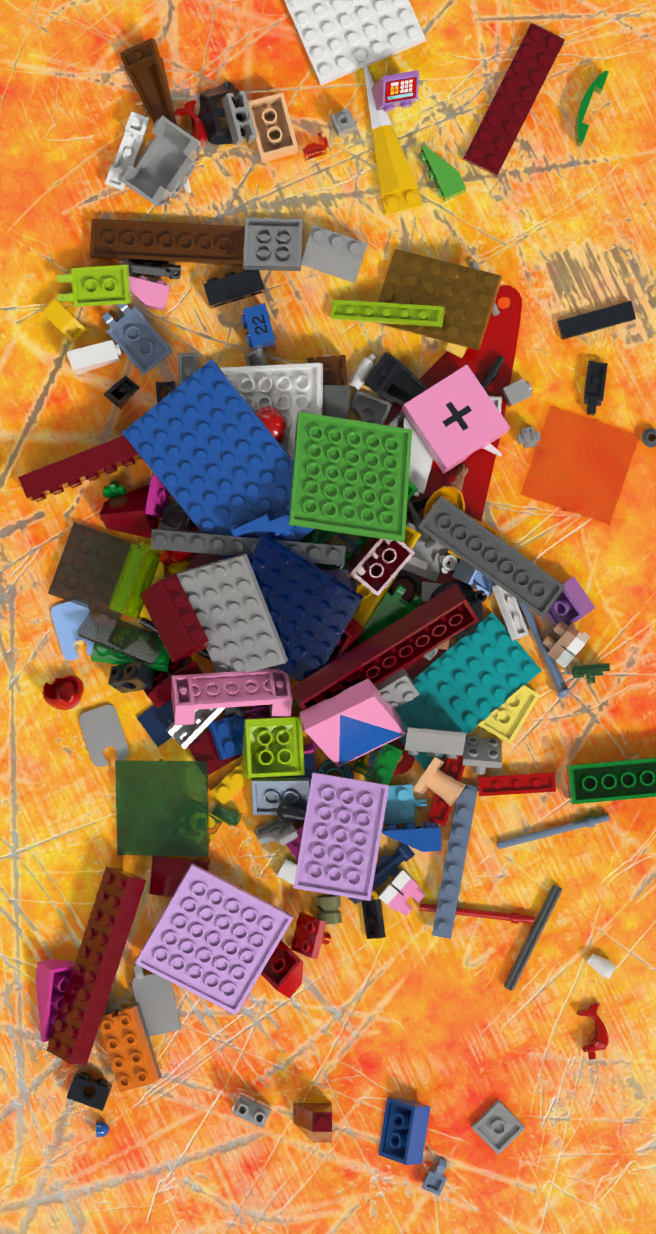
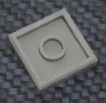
(498, 1127)

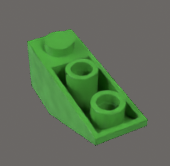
(446, 177)

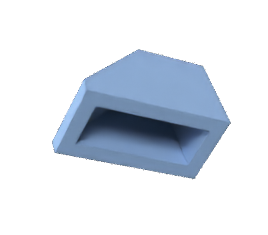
(470, 576)

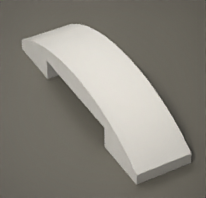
(129, 149)

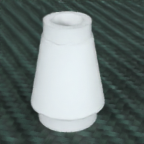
(602, 966)

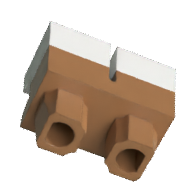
(567, 645)

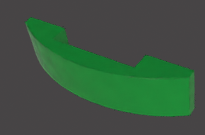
(581, 128)

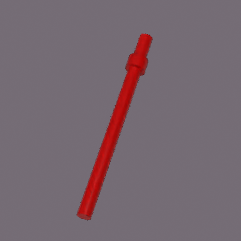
(514, 917)

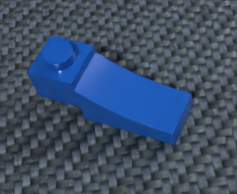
(266, 523)

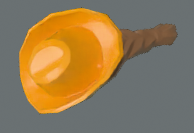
(452, 493)

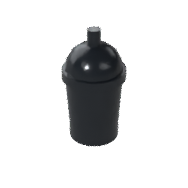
(290, 813)

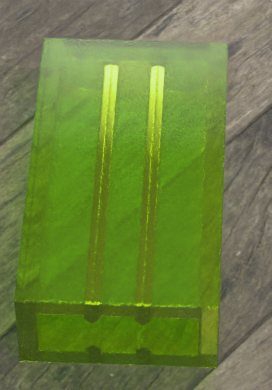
(134, 579)

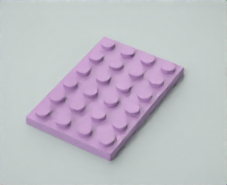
(341, 836)

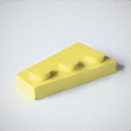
(511, 715)

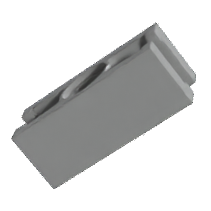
(243, 111)

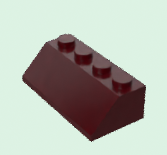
(174, 618)

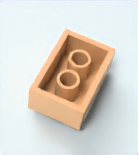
(273, 127)

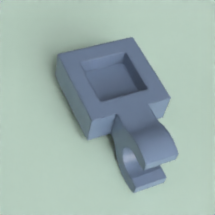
(435, 1179)

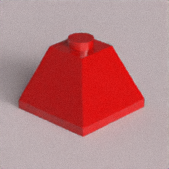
(284, 970)

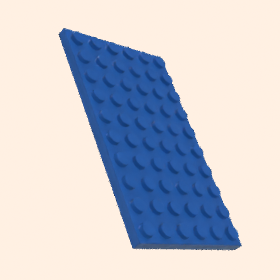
(216, 455)

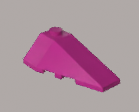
(51, 984)

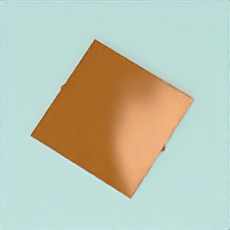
(580, 465)

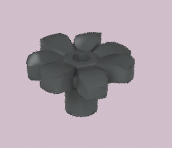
(231, 711)

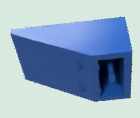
(423, 838)

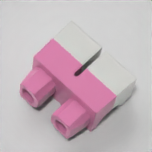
(407, 886)

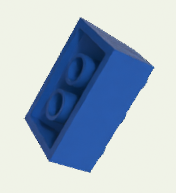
(404, 1131)

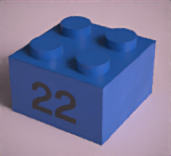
(259, 327)

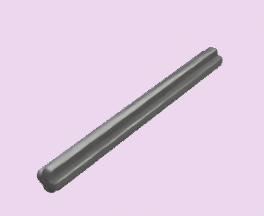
(533, 937)

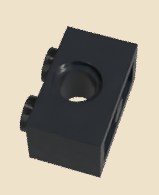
(131, 677)
(78, 1093)

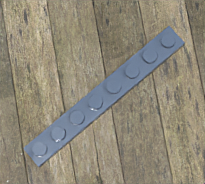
(454, 862)

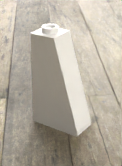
(419, 461)

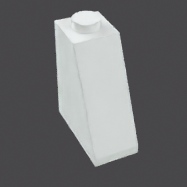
(94, 356)

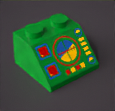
(379, 763)

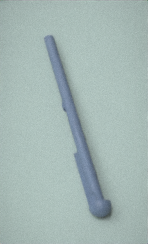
(562, 689)

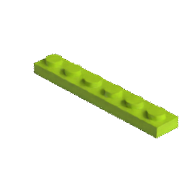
(387, 313)

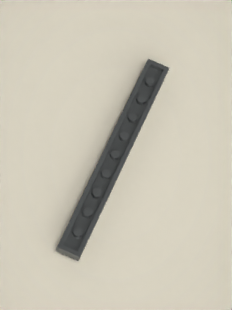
(228, 545)

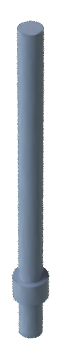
(589, 822)

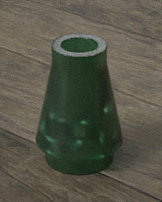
(228, 815)

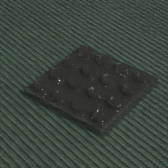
(90, 569)

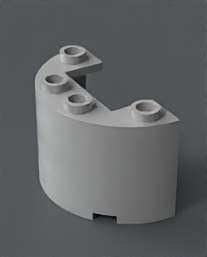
(164, 165)

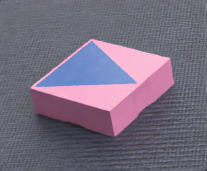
(352, 723)

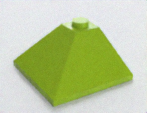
(272, 747)

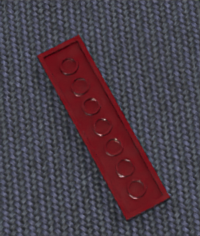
(514, 99)

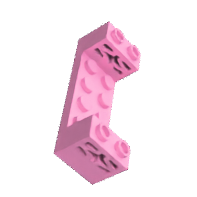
(230, 690)

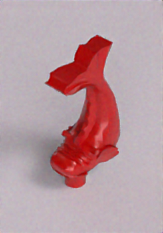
(198, 128)
(600, 1039)

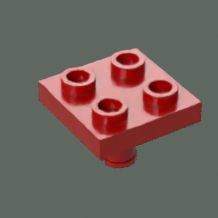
(309, 935)

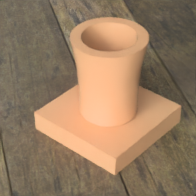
(439, 782)

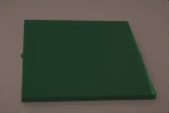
(162, 808)

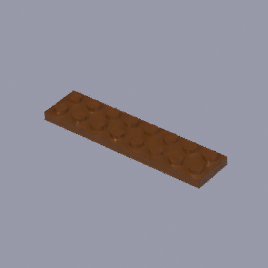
(167, 242)

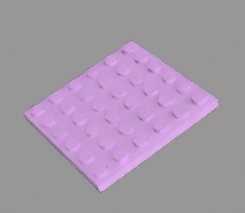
(214, 939)

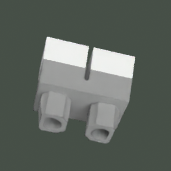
(251, 1111)

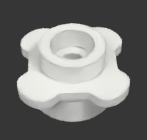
(445, 567)

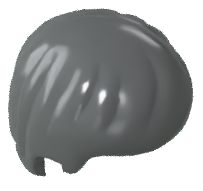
(176, 518)

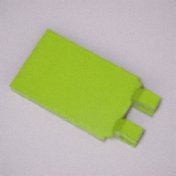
(97, 286)

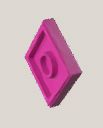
(157, 498)

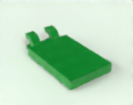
(389, 611)

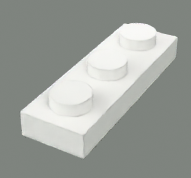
(510, 613)

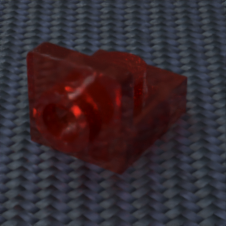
(312, 150)

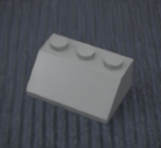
(334, 254)
(434, 742)

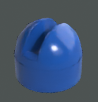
(101, 1129)

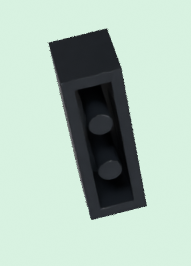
(233, 287)

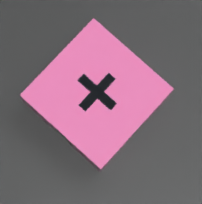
(455, 418)

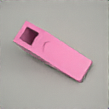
(150, 293)

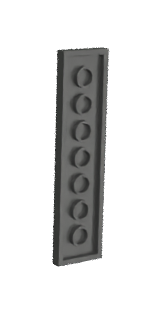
(491, 556)

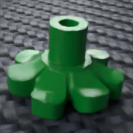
(114, 490)

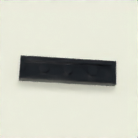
(596, 320)

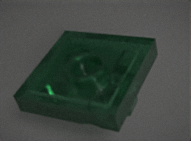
(590, 671)

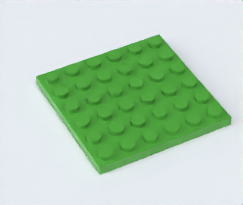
(350, 477)

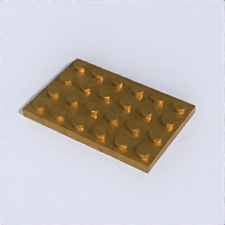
(461, 290)

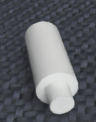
(362, 371)

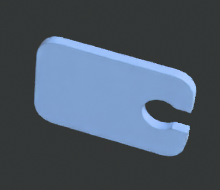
(67, 620)

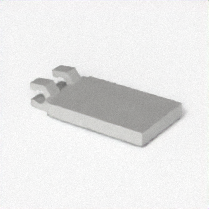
(156, 1002)

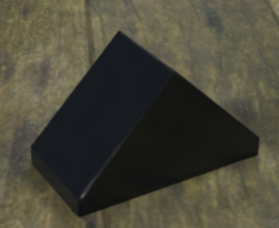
(121, 392)

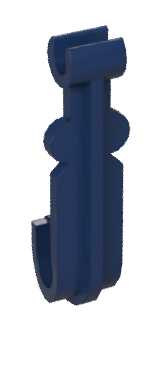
(388, 866)

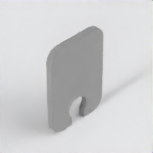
(103, 730)

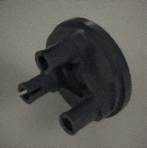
(474, 599)

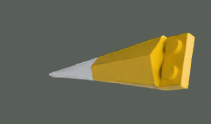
(396, 180)

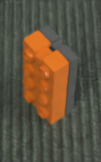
(129, 1048)

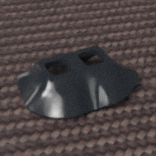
(209, 114)

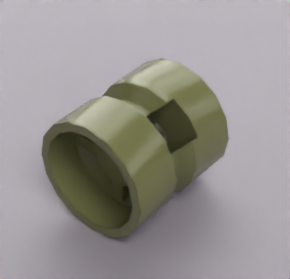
(328, 908)

